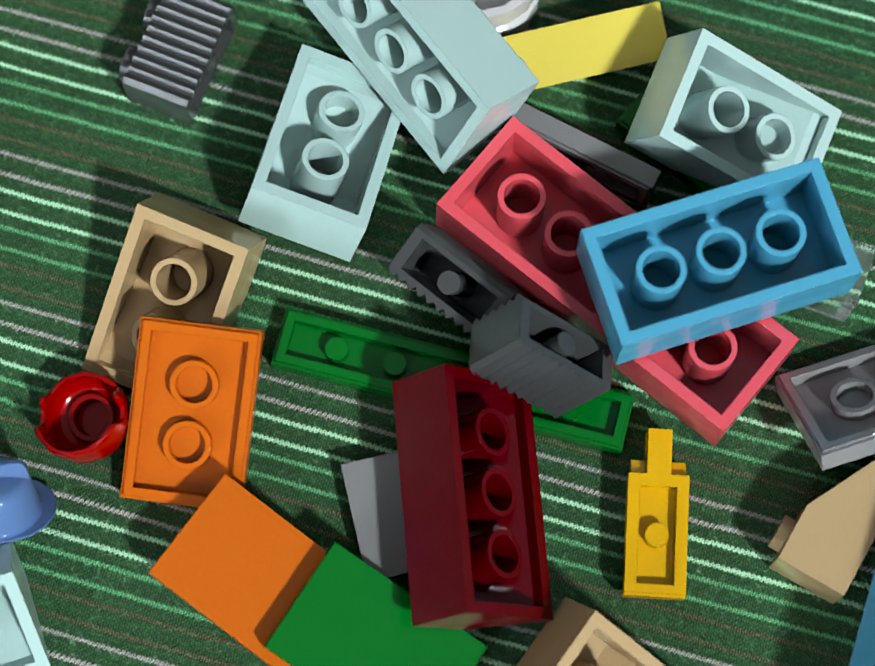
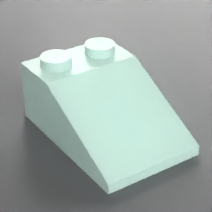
(726, 113)
(322, 157)

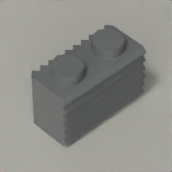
(177, 55)
(451, 276)
(539, 356)

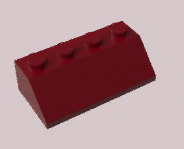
(470, 502)

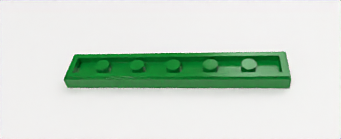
(375, 359)

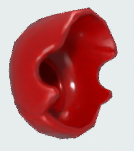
(83, 417)

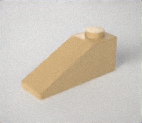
(828, 537)

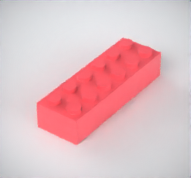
(524, 217)

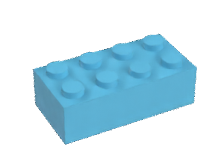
(717, 260)

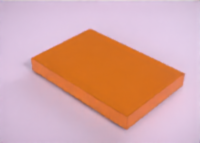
(190, 409)
(239, 565)

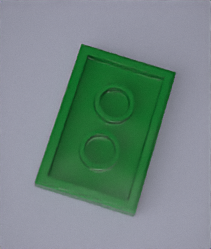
(362, 619)

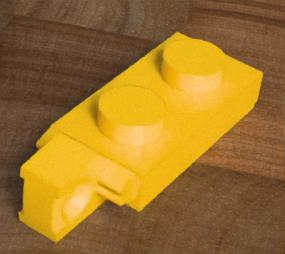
(656, 522)

